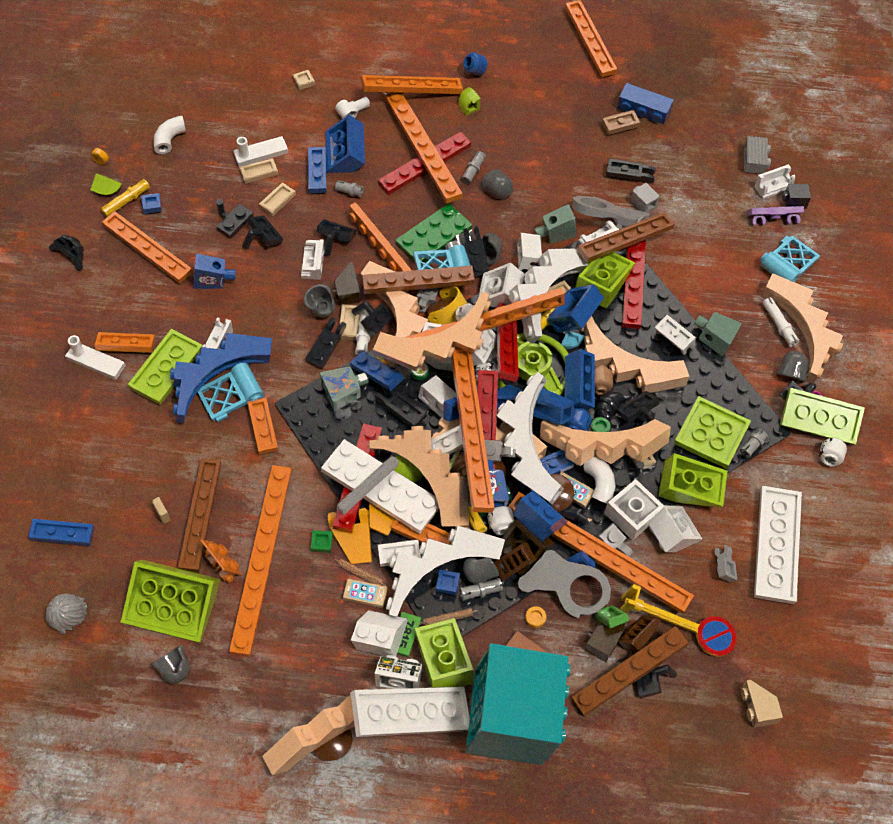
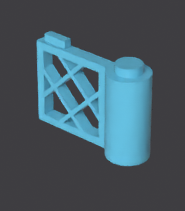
(455, 257)
(784, 266)
(244, 384)

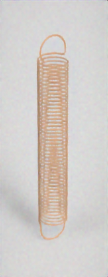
(367, 573)
(448, 617)

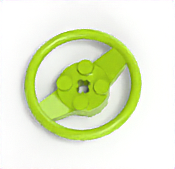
(542, 356)

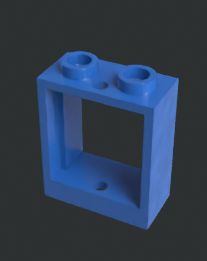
(578, 309)

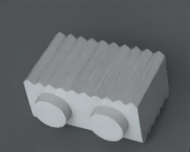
(756, 155)

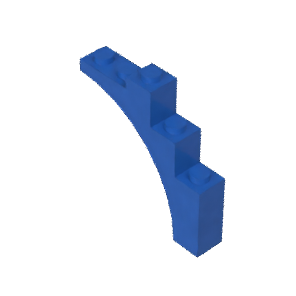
(211, 362)
(548, 405)

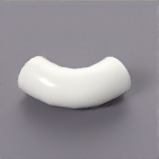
(166, 132)
(603, 478)

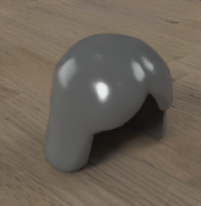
(497, 184)
(493, 245)
(319, 300)
(794, 365)
(479, 569)
(173, 660)

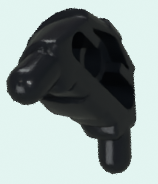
(71, 248)
(609, 402)

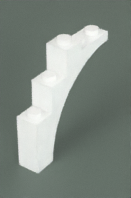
(554, 265)
(520, 417)
(434, 553)

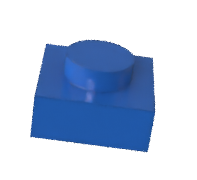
(151, 203)
(582, 558)
(447, 582)

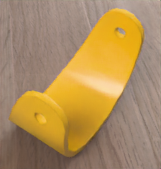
(448, 314)

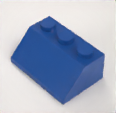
(345, 146)

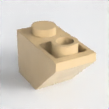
(761, 704)

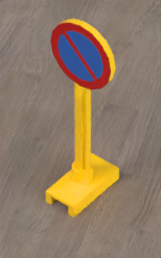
(713, 634)

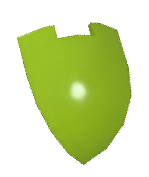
(469, 101)
(105, 185)
(408, 469)

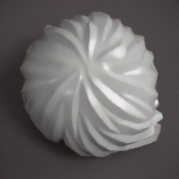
(65, 612)

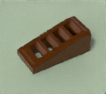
(526, 552)
(636, 636)

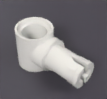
(351, 108)

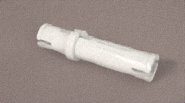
(784, 327)
(363, 336)

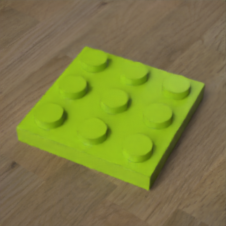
(712, 432)

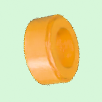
(99, 156)
(535, 617)

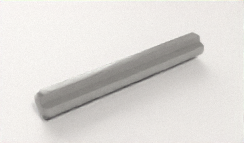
(367, 485)

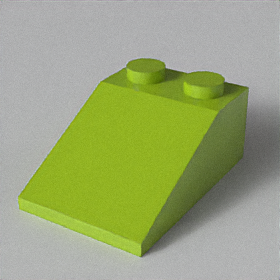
(606, 274)
(692, 482)
(444, 655)

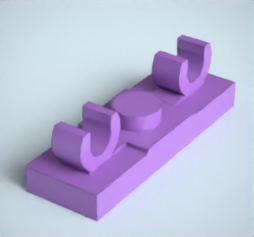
(775, 213)

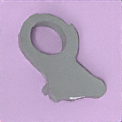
(603, 209)
(557, 574)

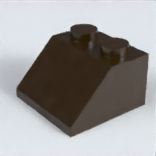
(520, 534)

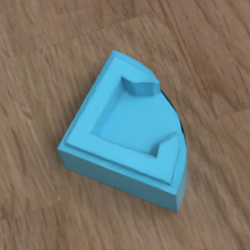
(572, 340)

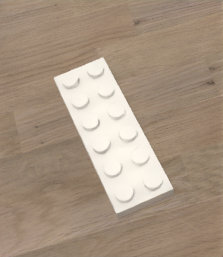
(393, 494)
(778, 545)
(409, 711)

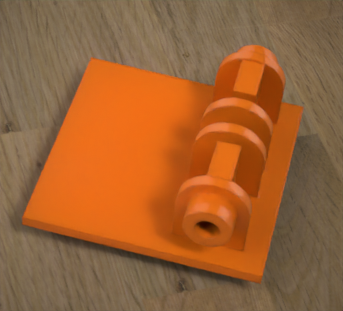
(221, 561)

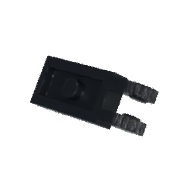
(630, 170)
(476, 253)
(325, 344)
(402, 407)

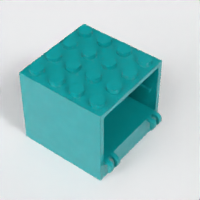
(518, 704)

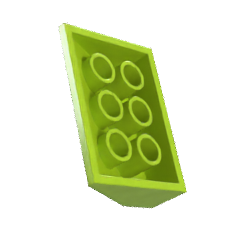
(169, 600)

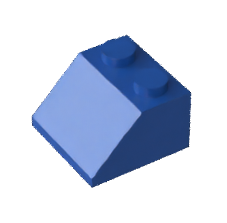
(538, 516)

